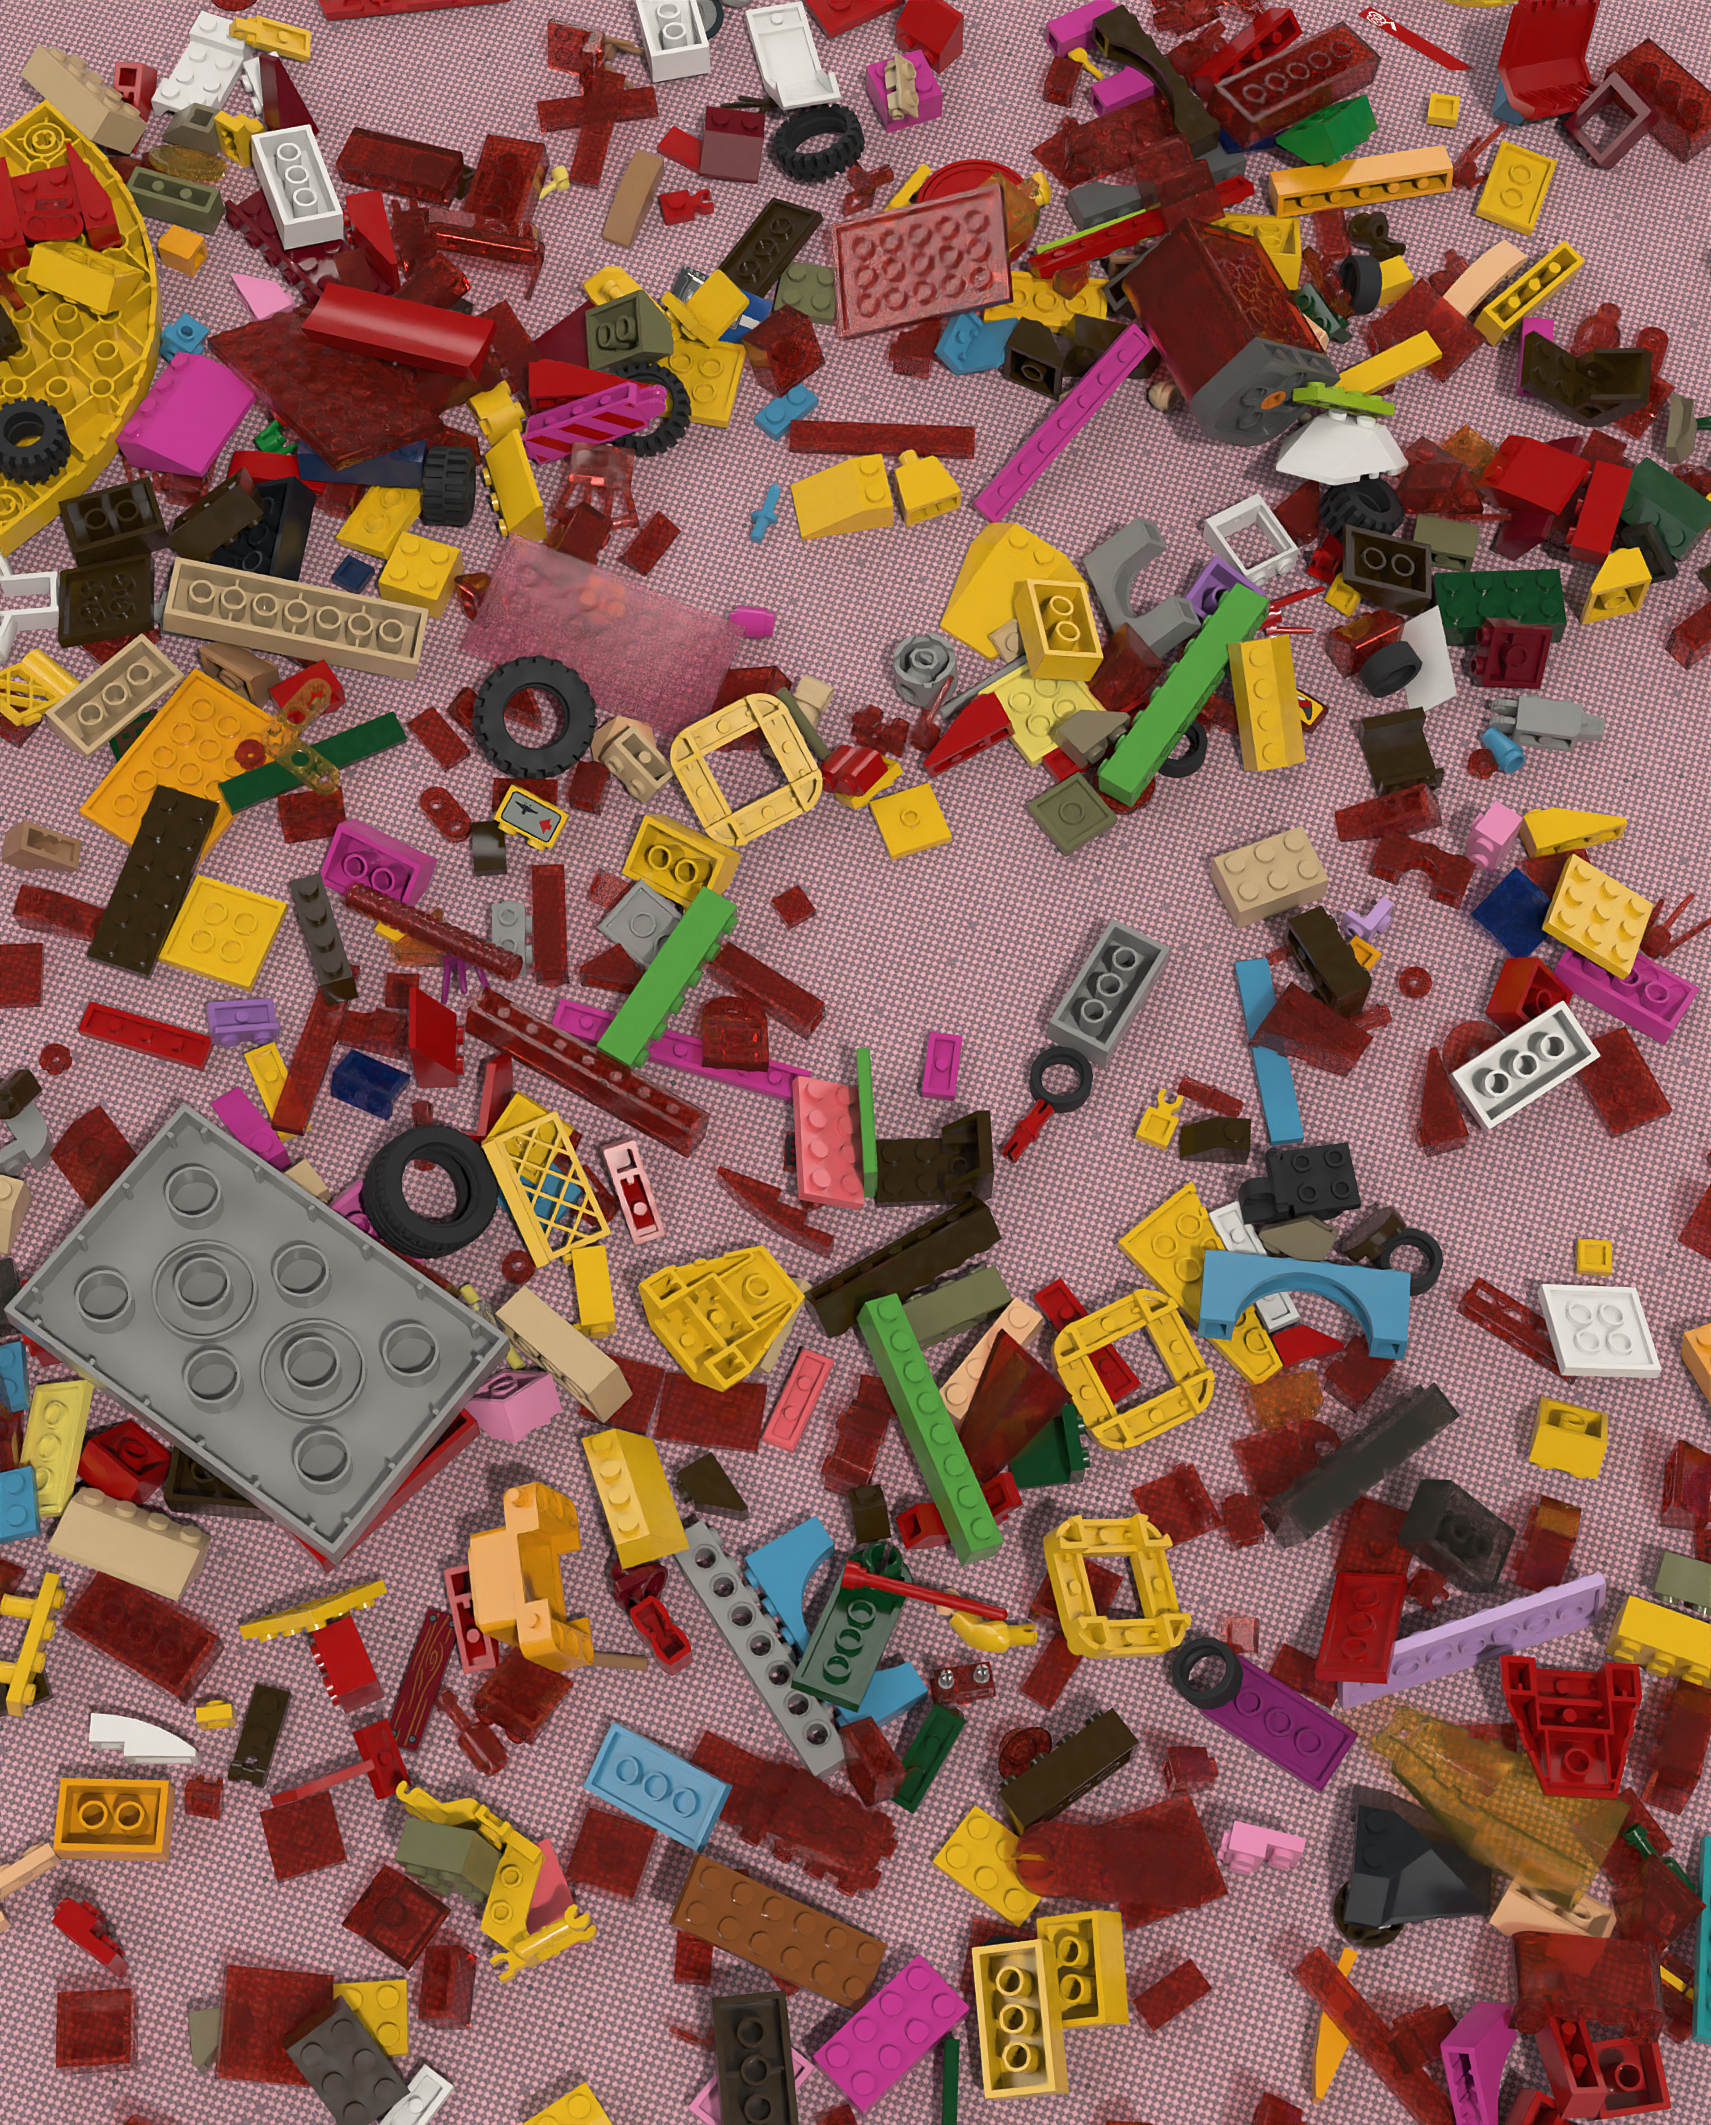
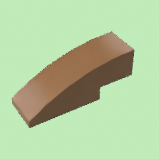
(633, 199)

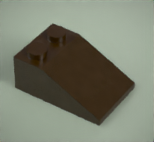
(1387, 569)

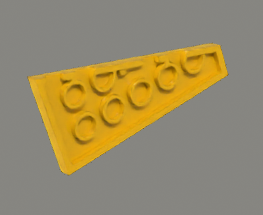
(1171, 1254)

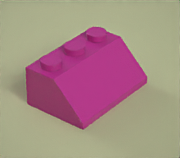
(377, 861)

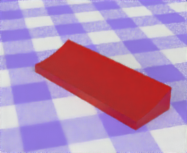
(400, 331)

